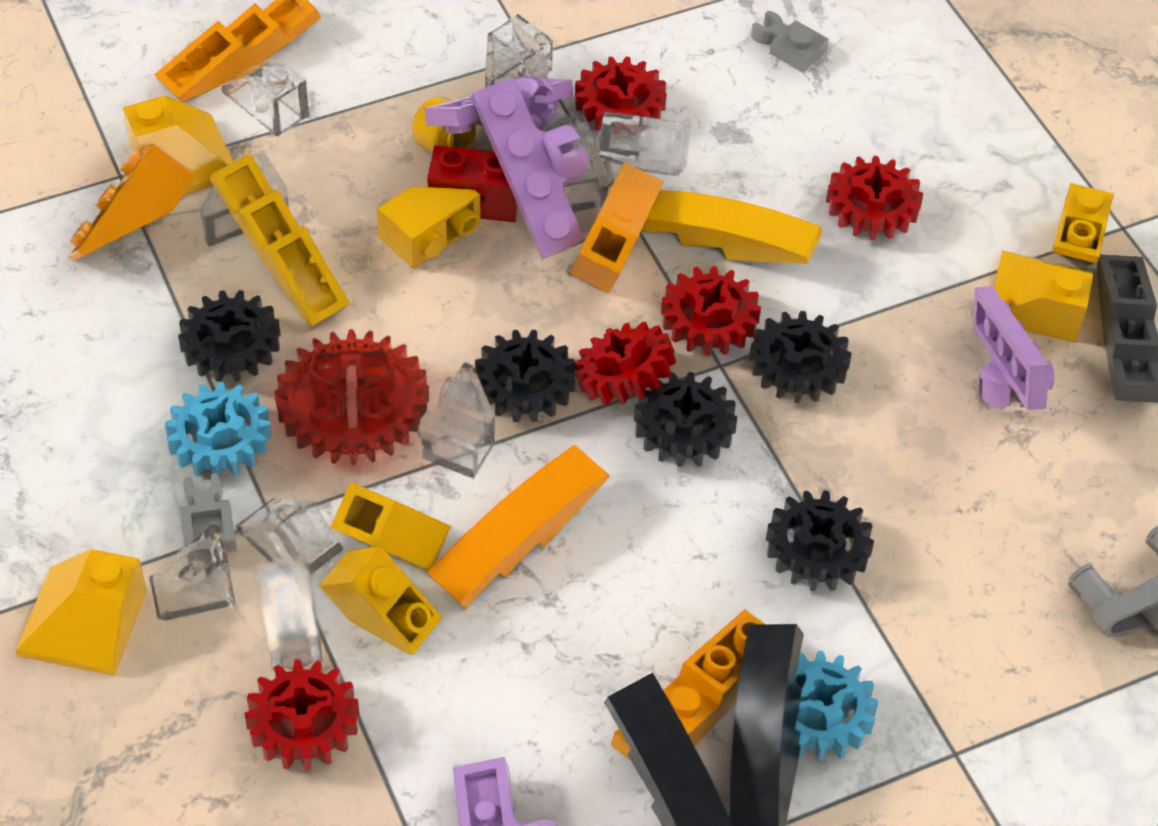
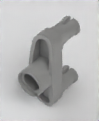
(1115, 612)

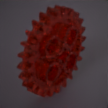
(315, 397)

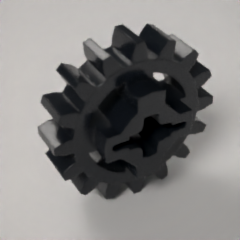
(229, 335)
(800, 356)
(526, 375)
(708, 425)
(819, 540)

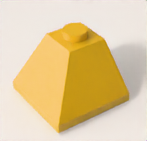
(180, 132)
(1044, 294)
(85, 612)

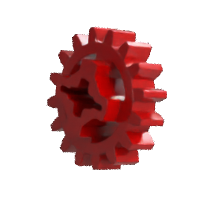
(620, 90)
(874, 197)
(710, 310)
(625, 363)
(281, 730)

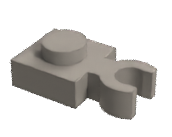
(792, 44)
(207, 508)

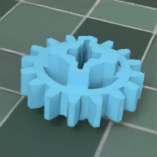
(218, 430)
(825, 700)

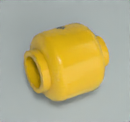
(435, 135)

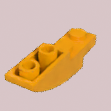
(706, 682)

